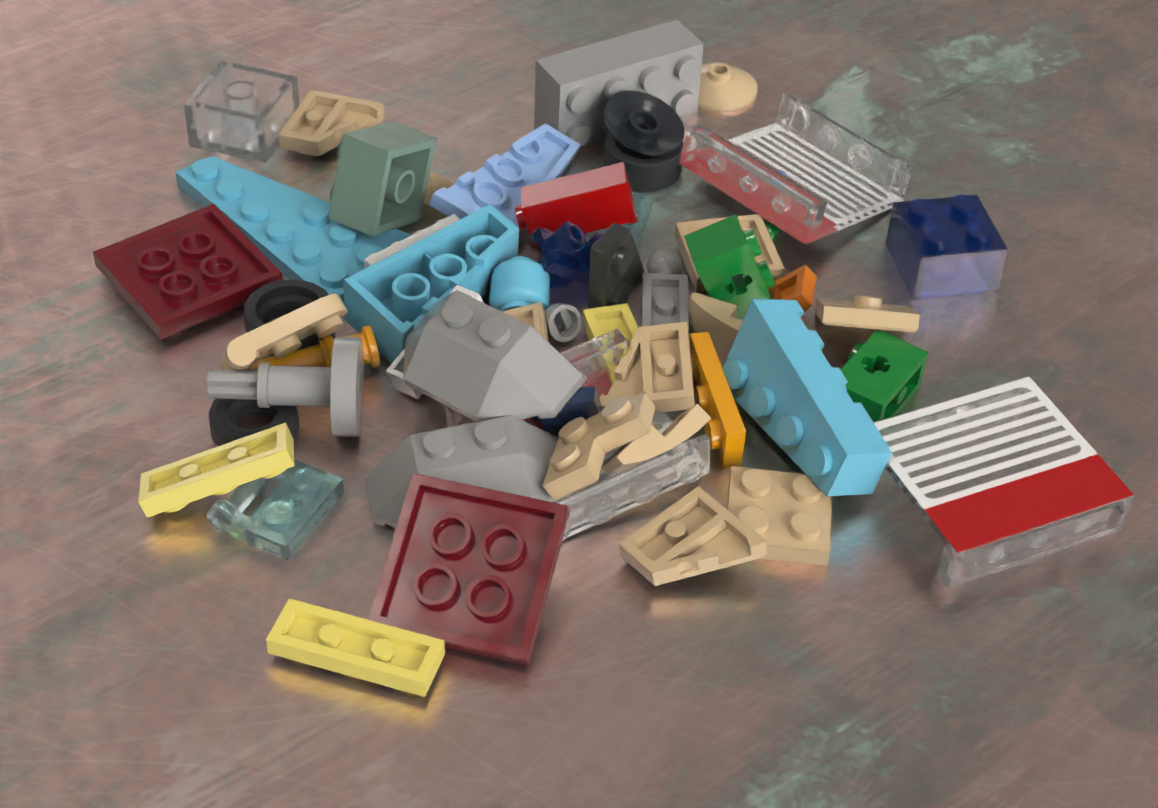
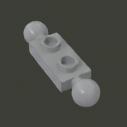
(664, 290)

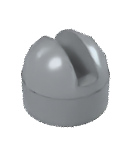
(567, 317)

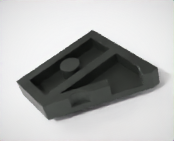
(613, 268)

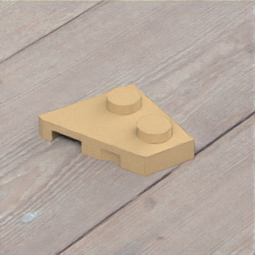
(324, 119)
(659, 366)
(691, 540)

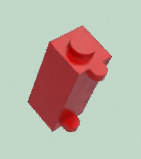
(586, 199)

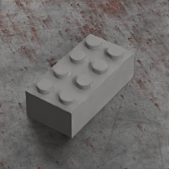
(579, 82)

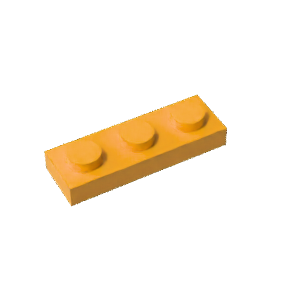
(716, 399)

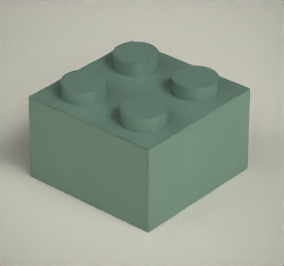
(381, 177)

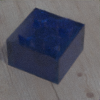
(945, 246)

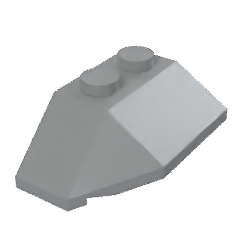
(486, 362)
(488, 454)

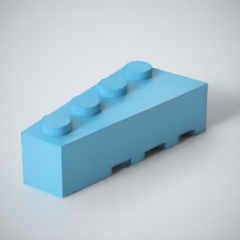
(408, 283)
(803, 401)

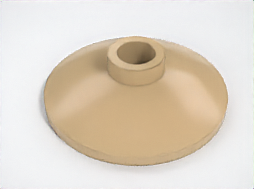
(725, 88)

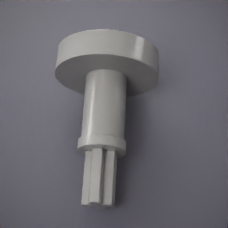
(332, 387)

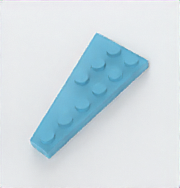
(284, 223)

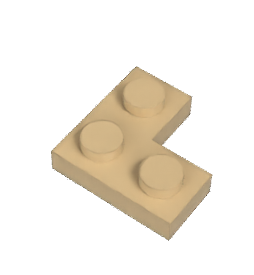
(585, 442)

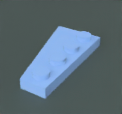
(530, 160)

